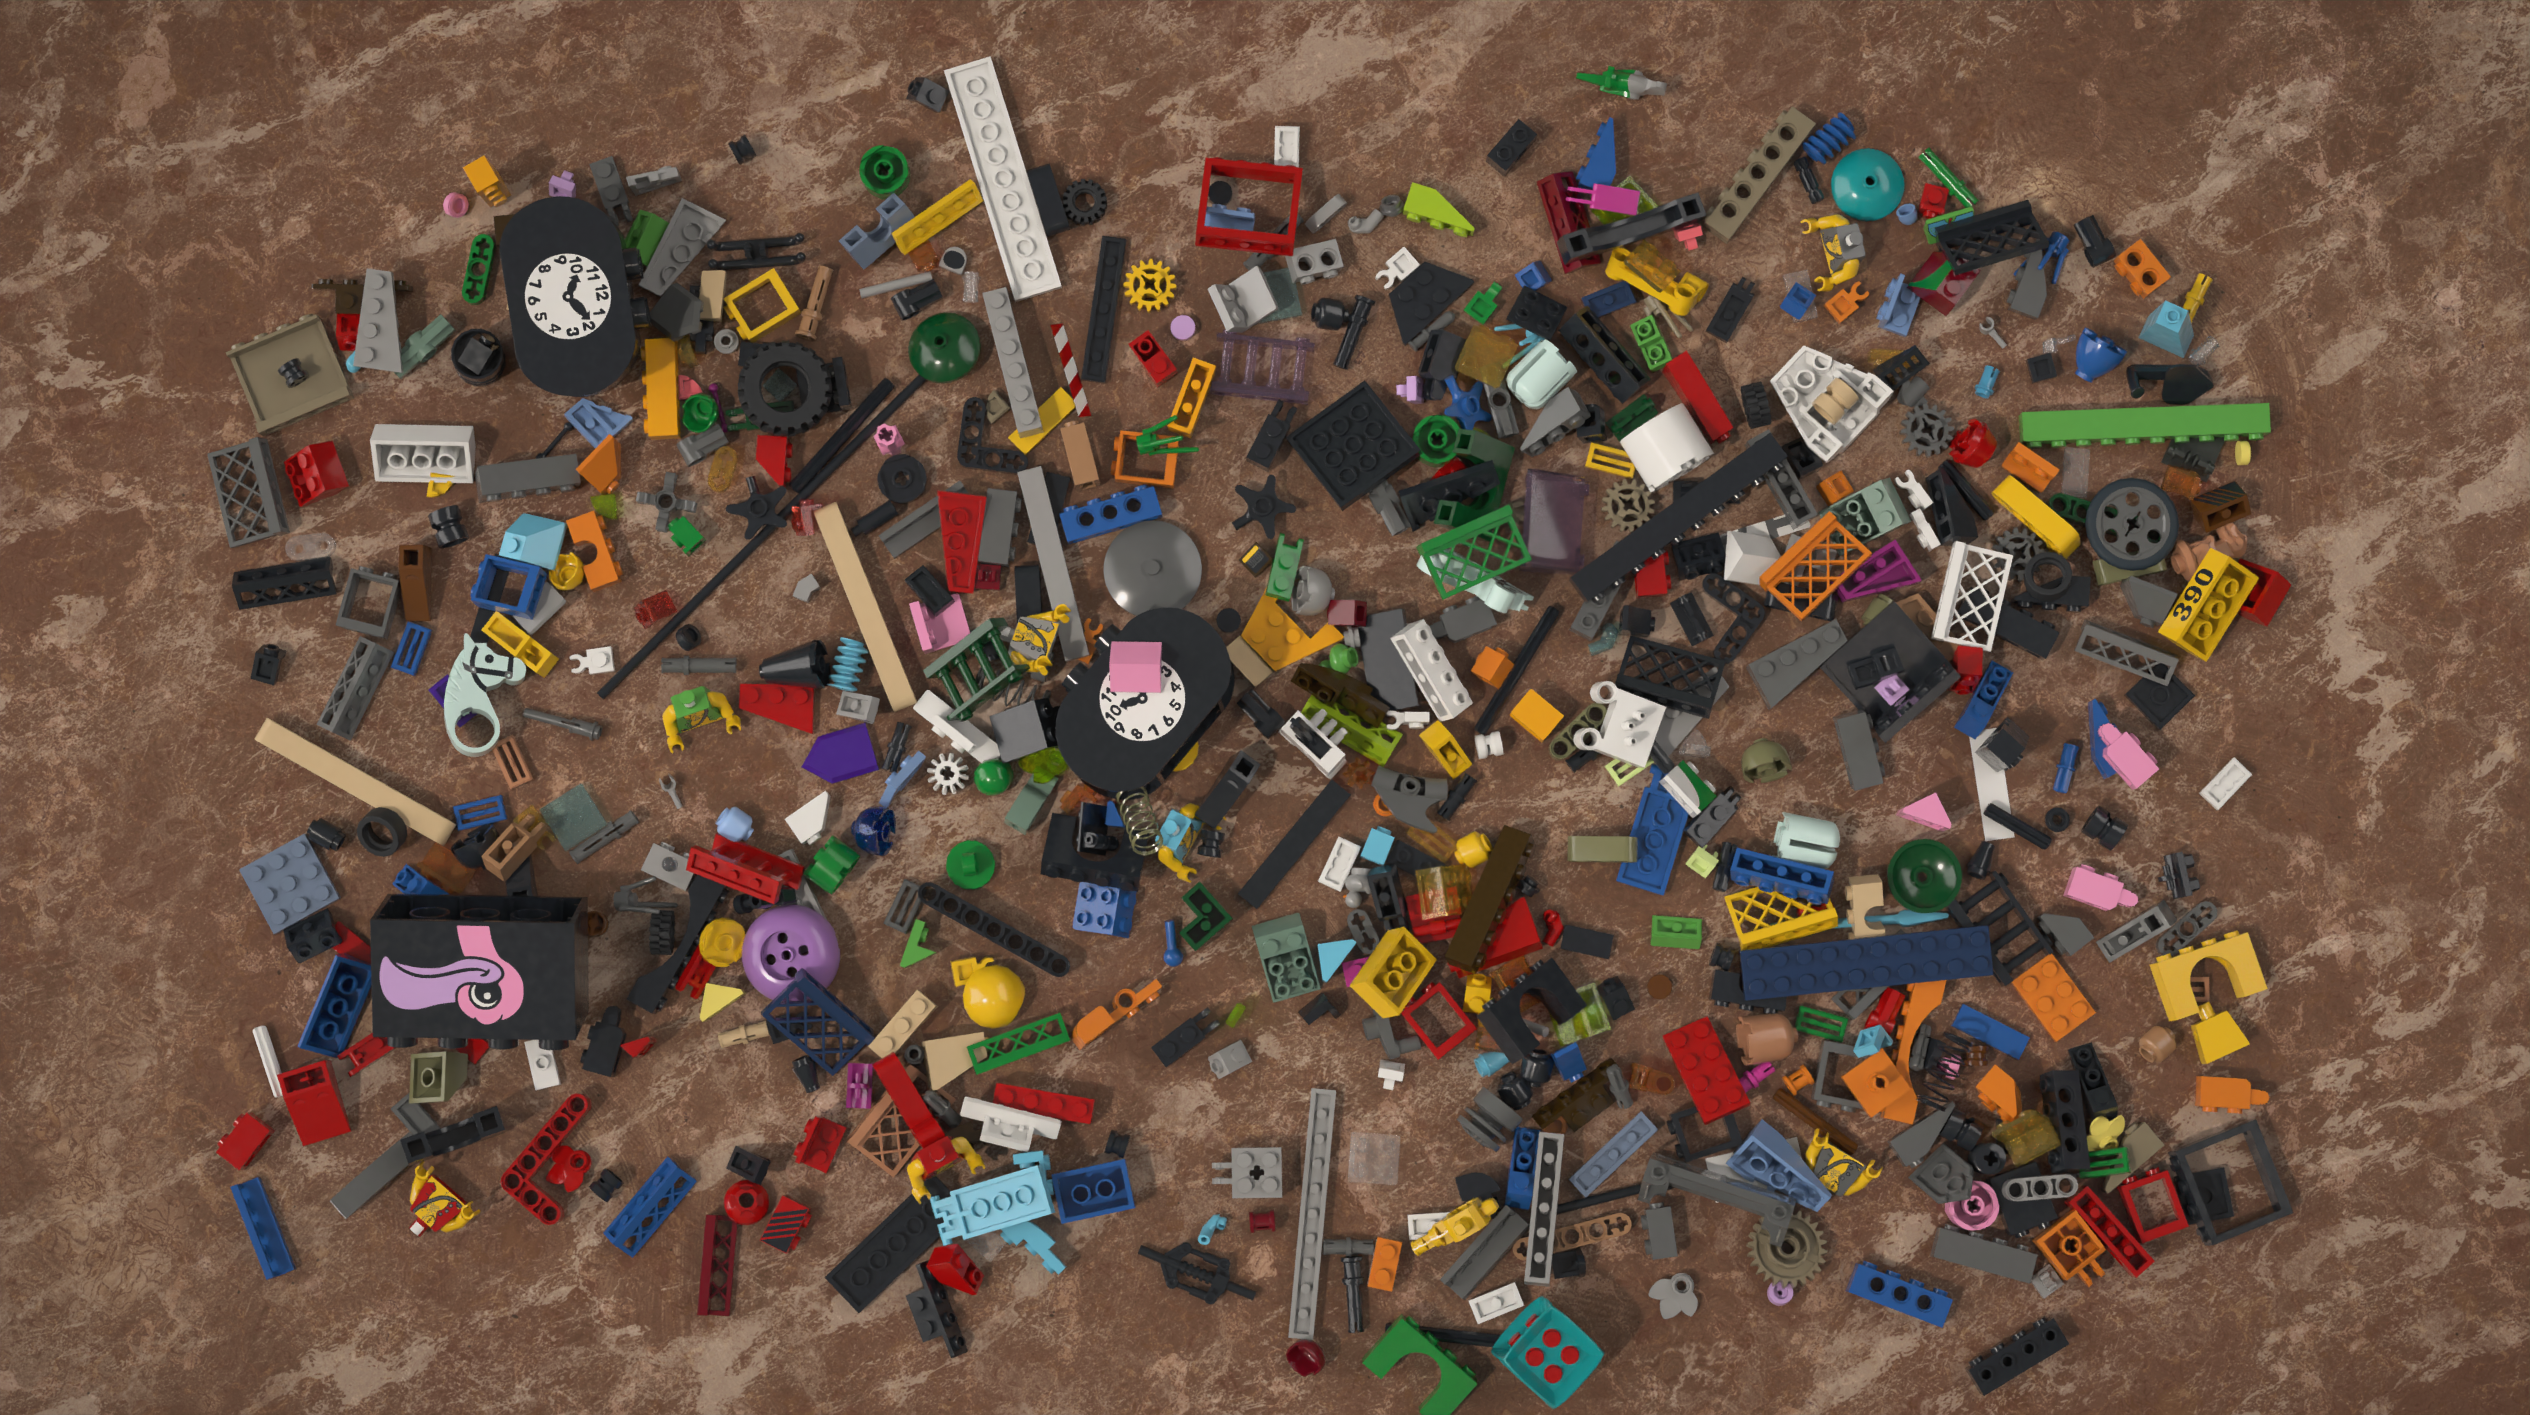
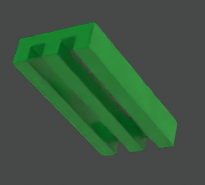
(1841, 1030)
(2108, 1172)

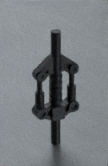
(1219, 1282)

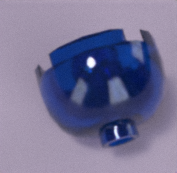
(873, 830)

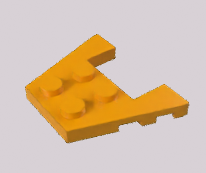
(1279, 638)

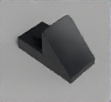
(748, 1165)

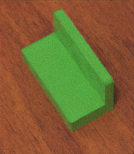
(646, 234)

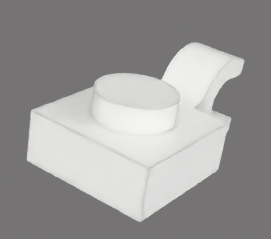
(1918, 496)
(1415, 720)

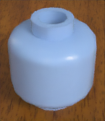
(734, 824)

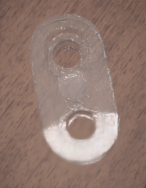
(311, 546)

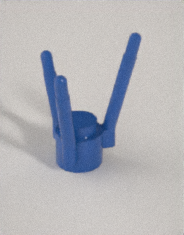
(2056, 247)

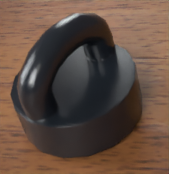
(688, 637)

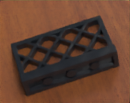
(1987, 227)
(1669, 696)

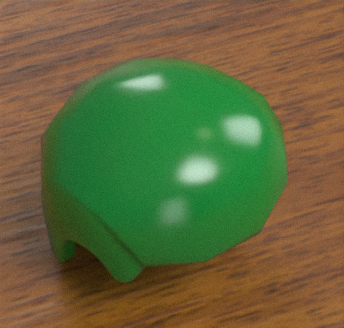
(700, 412)
(993, 777)

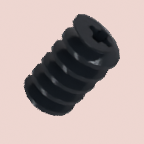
(1992, 1150)

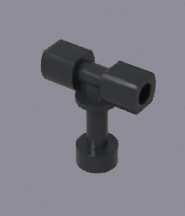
(746, 903)

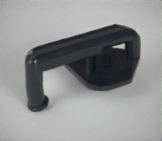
(2181, 381)

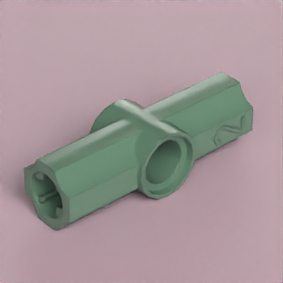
(424, 344)

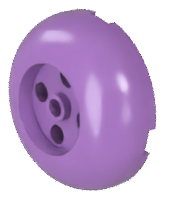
(802, 927)

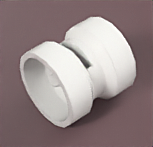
(1494, 745)

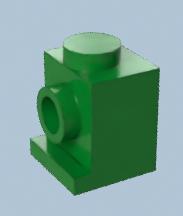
(685, 535)

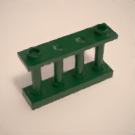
(958, 657)

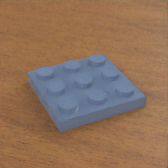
(290, 884)

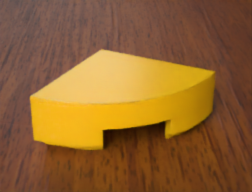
(437, 489)

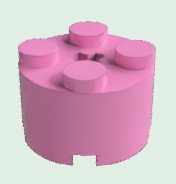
(1982, 1216)

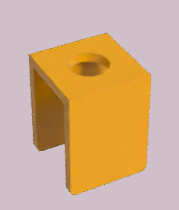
(1536, 715)

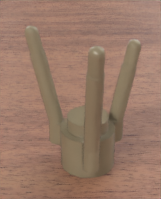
(1658, 307)

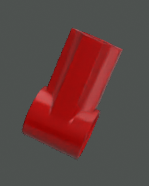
(1886, 1010)

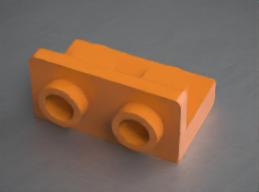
(2029, 467)

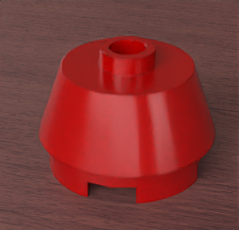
(1973, 445)

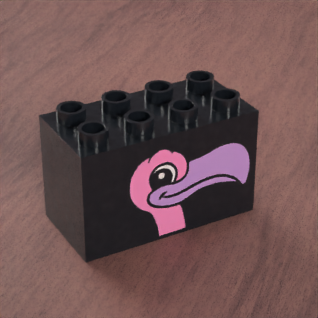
(479, 969)

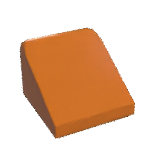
(1834, 488)

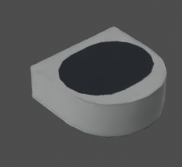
(954, 260)

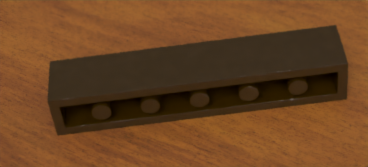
(1490, 899)

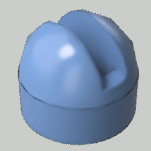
(1907, 214)

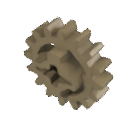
(1618, 498)

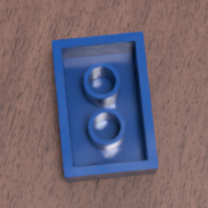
(1093, 1191)

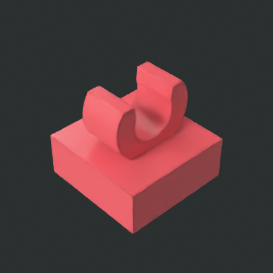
(1688, 235)

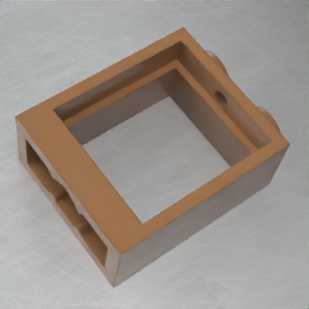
(1080, 456)

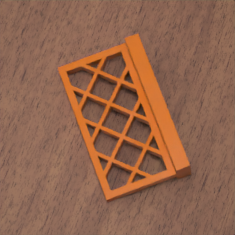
(1799, 552)

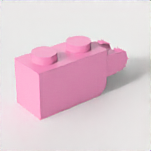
(2127, 756)
(2098, 890)

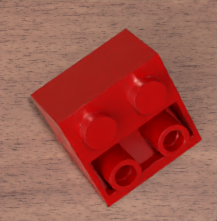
(315, 473)

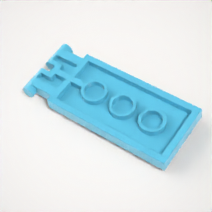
(993, 1204)

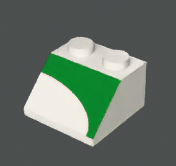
(1688, 788)

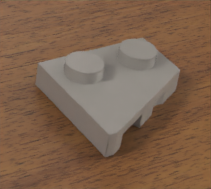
(653, 180)

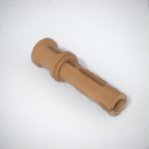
(811, 315)

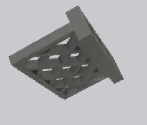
(267, 485)

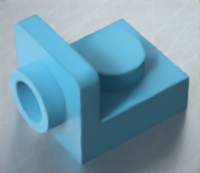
(1871, 1040)

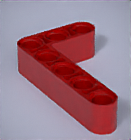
(541, 1157)

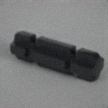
(1808, 180)

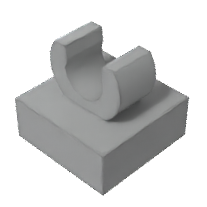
(2046, 1281)

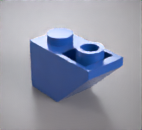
(412, 882)

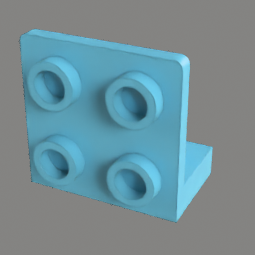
(1028, 1160)

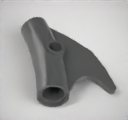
(1410, 796)

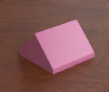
(1135, 667)
(1927, 812)

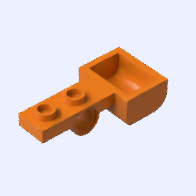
(1100, 1020)

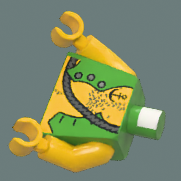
(695, 709)

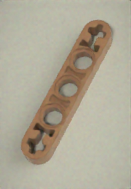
(1583, 1231)

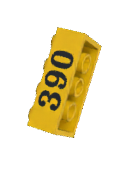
(2208, 604)

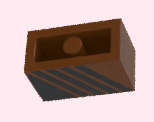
(2220, 506)

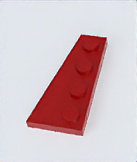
(961, 536)

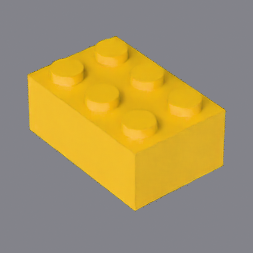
(1393, 972)

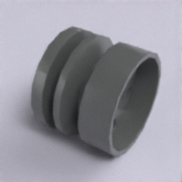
(1489, 1119)

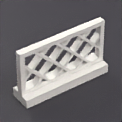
(1950, 592)

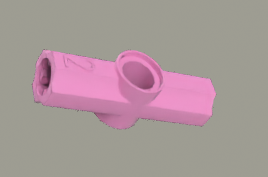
(888, 439)

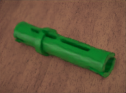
(1948, 178)

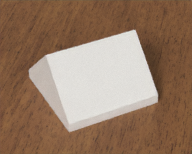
(1748, 557)

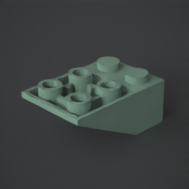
(1869, 513)
(1286, 957)

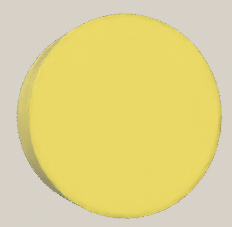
(2242, 453)

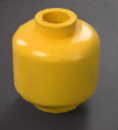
(1473, 849)

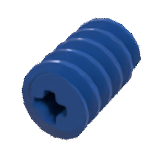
(1829, 138)

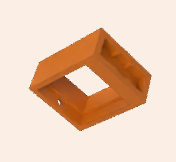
(1117, 466)

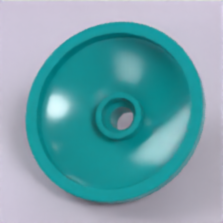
(1863, 200)

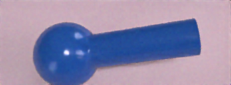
(1173, 955)

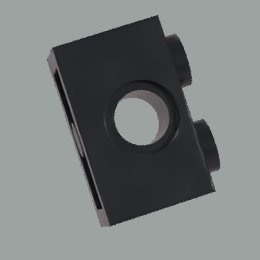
(1511, 147)

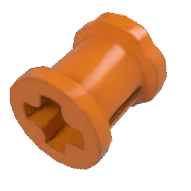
(1798, 1080)

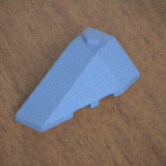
(1773, 1162)

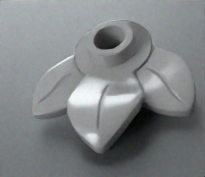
(1672, 1299)

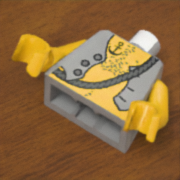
(1034, 638)

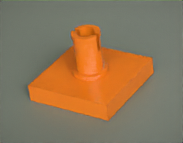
(1876, 1082)

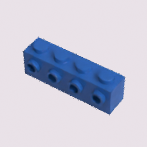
(1782, 876)

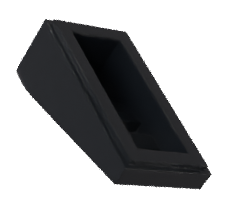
(1890, 365)

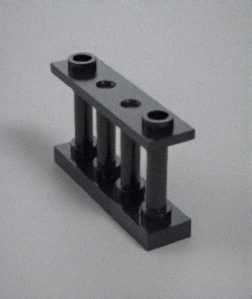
(2003, 970)

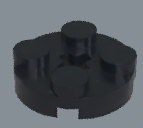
(890, 471)

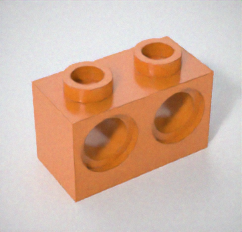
(2146, 265)

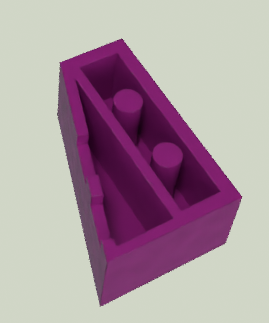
(1882, 572)

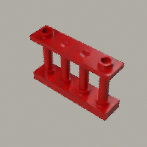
(745, 868)

